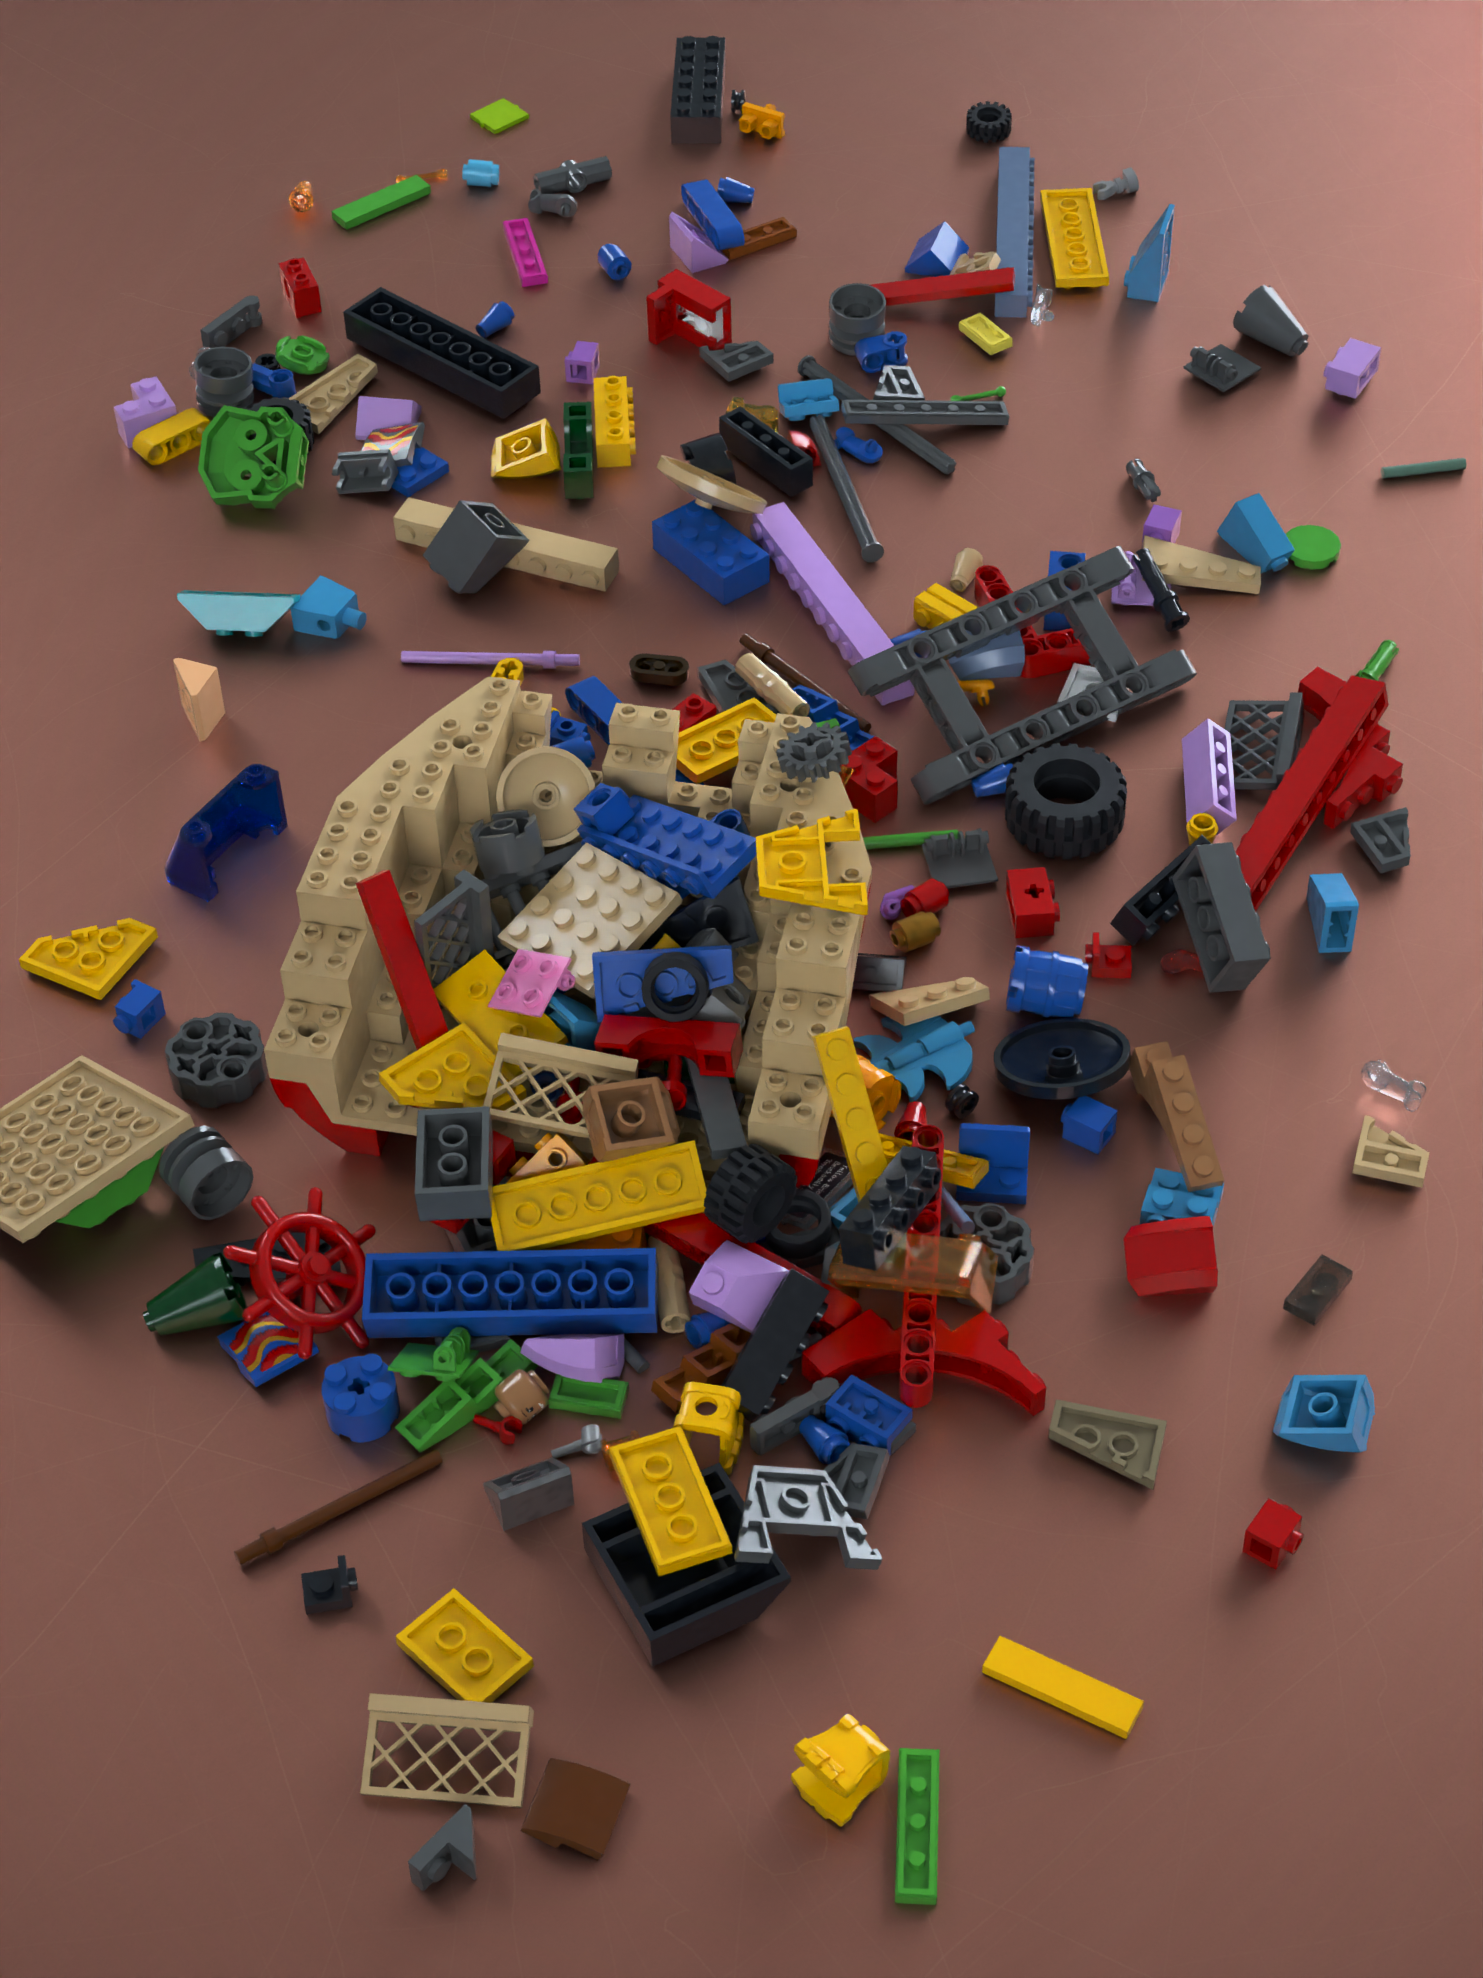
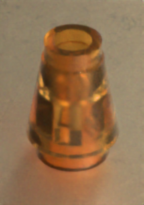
(301, 197)

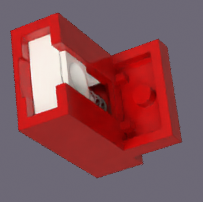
(690, 311)

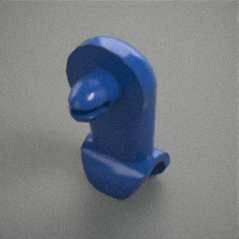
(865, 451)

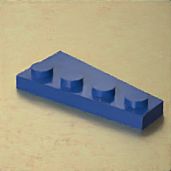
(621, 974)

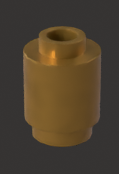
(915, 931)

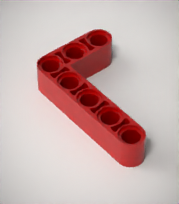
(1043, 653)

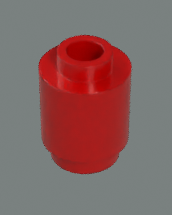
(926, 897)

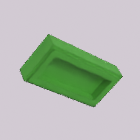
(590, 1398)

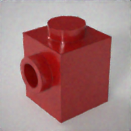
(1273, 1534)

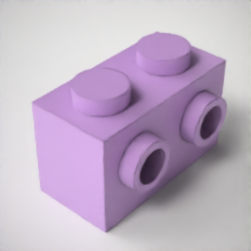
(1352, 368)

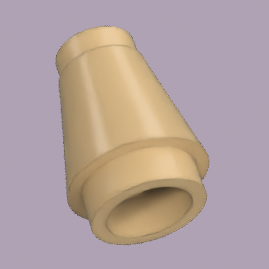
(964, 568)

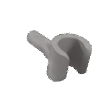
(588, 1443)

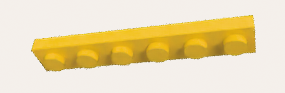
(851, 1107)

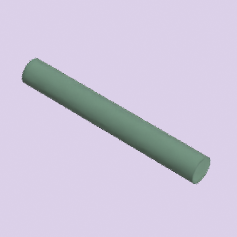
(1423, 468)

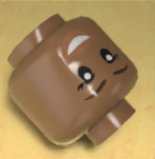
(521, 1395)

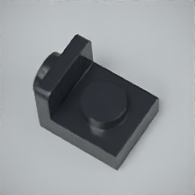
(329, 1588)

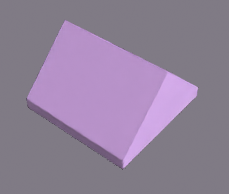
(693, 245)
(383, 413)

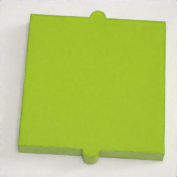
(499, 116)

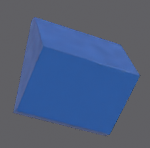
(936, 252)

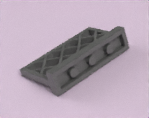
(1283, 745)
(474, 925)

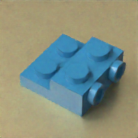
(1169, 1199)

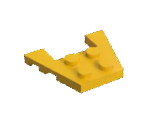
(795, 866)

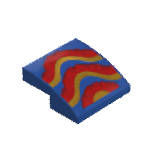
(262, 1348)

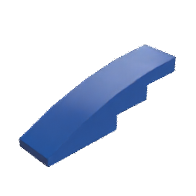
(826, 708)

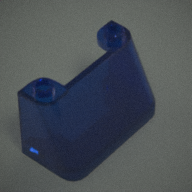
(242, 807)

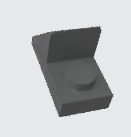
(451, 1844)

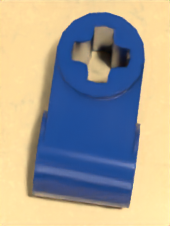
(881, 351)

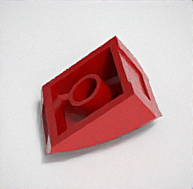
(1171, 1257)

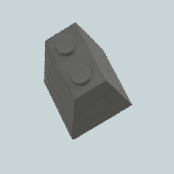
(473, 545)

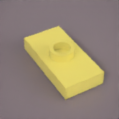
(985, 334)

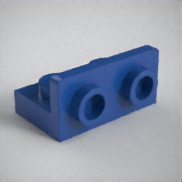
(867, 1414)

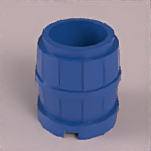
(1046, 983)

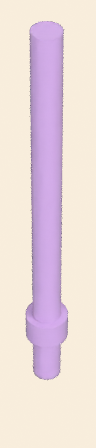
(548, 659)

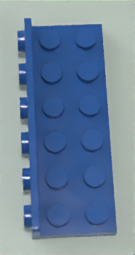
(676, 847)

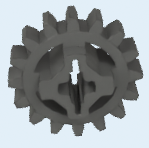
(814, 752)

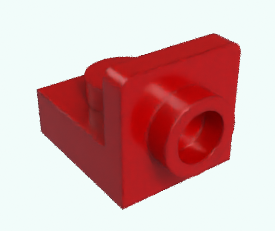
(1108, 960)

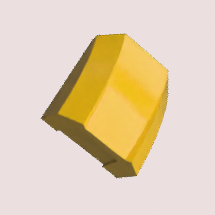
(526, 452)

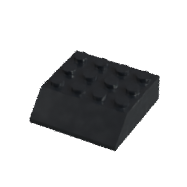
(690, 1604)

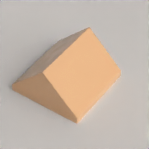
(200, 695)

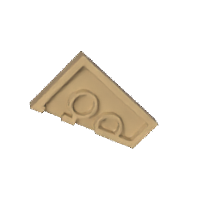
(929, 1001)

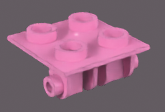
(532, 982)

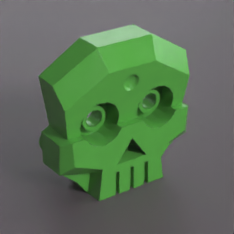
(229, 456)

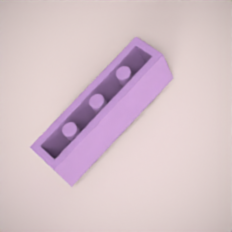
(1209, 774)

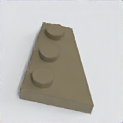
(1112, 1438)

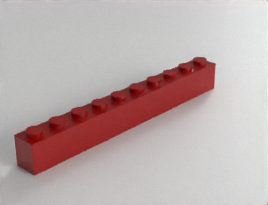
(1309, 783)

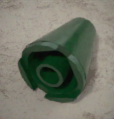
(198, 1299)

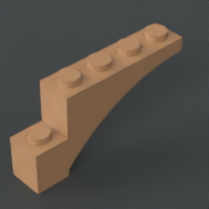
(1173, 1098)

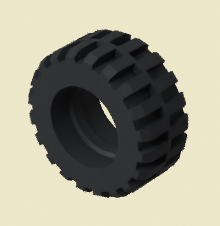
(1065, 828)

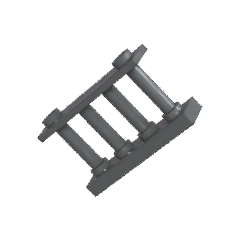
(510, 885)

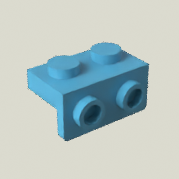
(807, 398)

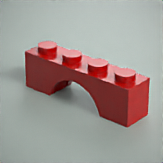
(709, 1044)

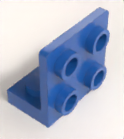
(1008, 1162)

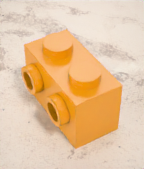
(553, 1155)

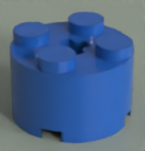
(360, 1398)

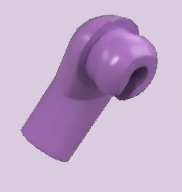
(890, 904)

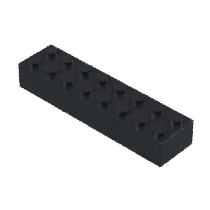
(442, 352)

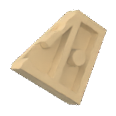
(980, 262)
(1389, 1156)

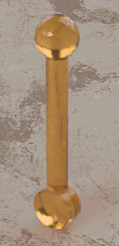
(442, 173)

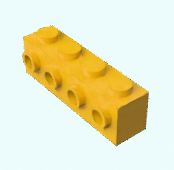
(614, 421)

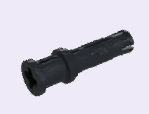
(1164, 599)

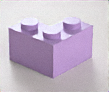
(149, 406)

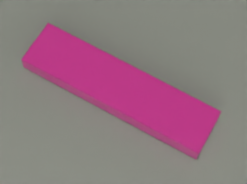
(525, 252)

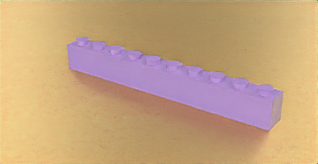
(823, 591)

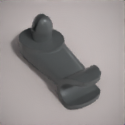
(558, 203)

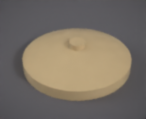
(710, 488)

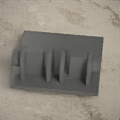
(1220, 366)
(961, 859)

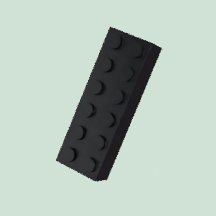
(698, 90)

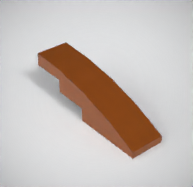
(704, 1365)

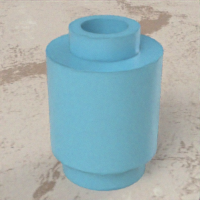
(481, 173)

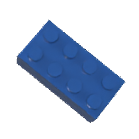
(711, 552)

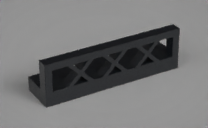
(879, 972)

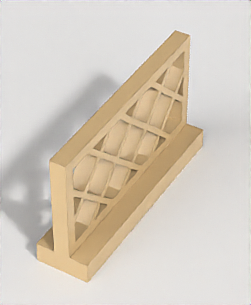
(560, 1060)
(453, 1714)

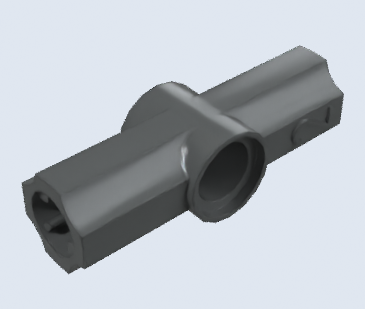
(573, 176)

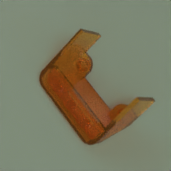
(926, 1266)

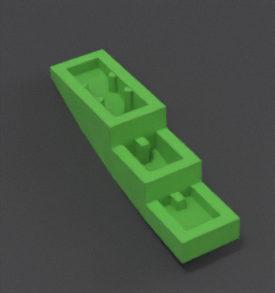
(458, 1401)

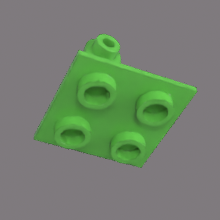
(444, 1361)

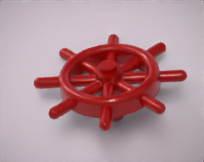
(306, 1272)

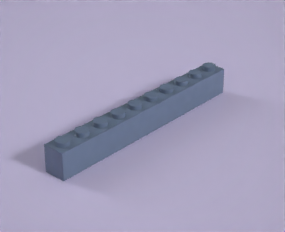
(1015, 228)

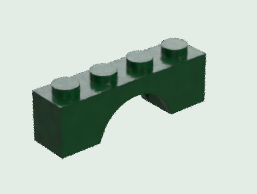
(578, 450)

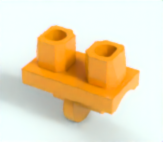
(762, 120)

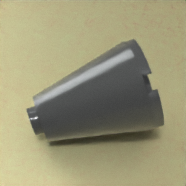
(1271, 322)

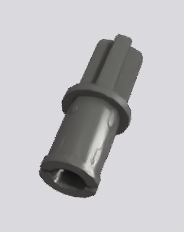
(1143, 480)

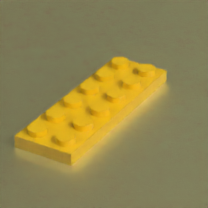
(1074, 238)
(598, 1199)

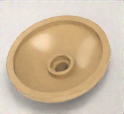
(551, 770)

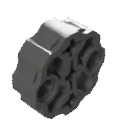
(216, 1060)
(1007, 1238)

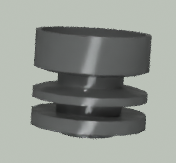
(855, 314)
(223, 379)
(206, 1172)

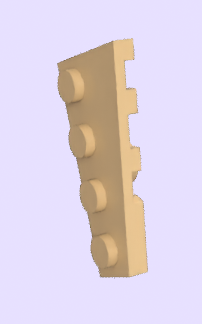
(335, 390)
(1202, 569)

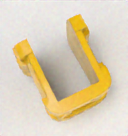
(724, 1422)
(840, 1768)

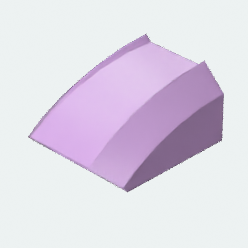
(578, 1355)

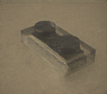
(1318, 1290)

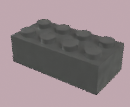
(1221, 917)

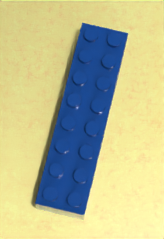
(511, 1292)

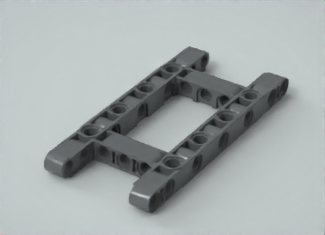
(955, 714)

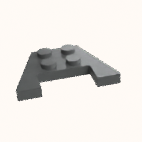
(801, 1504)

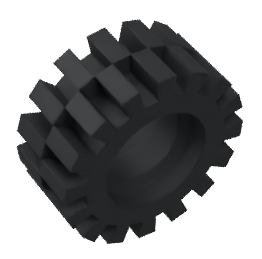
(988, 122)

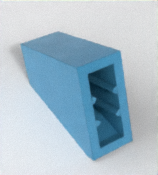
(1256, 534)
(1332, 912)

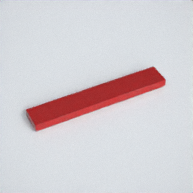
(948, 286)
(402, 958)

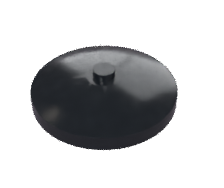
(1062, 1058)

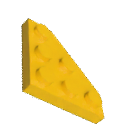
(91, 957)
(448, 1074)

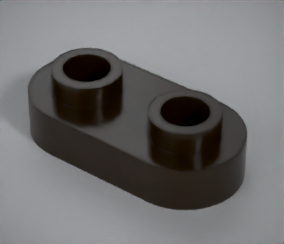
(659, 669)

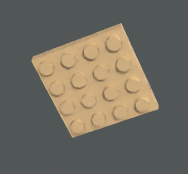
(590, 909)

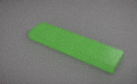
(381, 202)
(917, 1827)

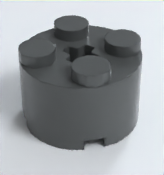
(508, 844)

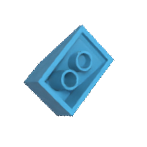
(1151, 264)

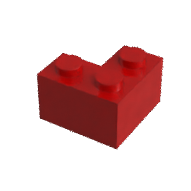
(873, 781)

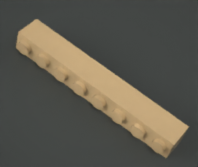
(544, 555)

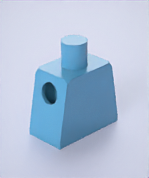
(327, 610)

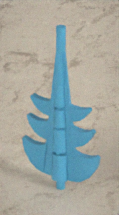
(923, 1046)

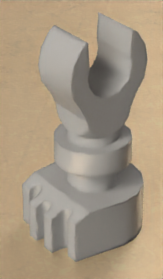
(1107, 188)

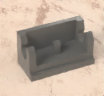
(365, 471)

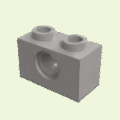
(726, 1004)

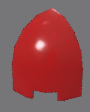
(806, 444)

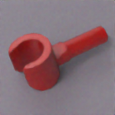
(507, 1423)

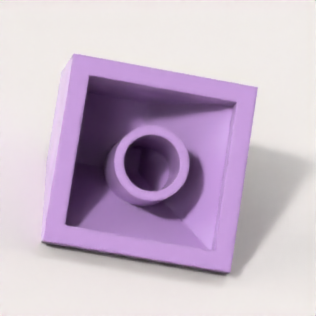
(736, 1285)

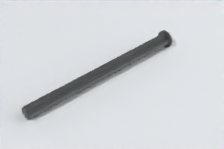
(906, 436)
(871, 549)

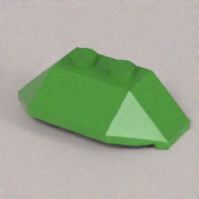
(114, 1196)

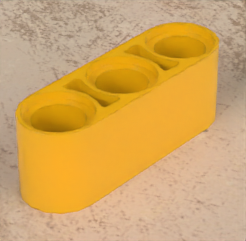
(171, 436)

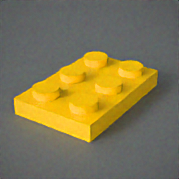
(464, 1650)

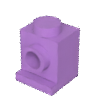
(582, 363)

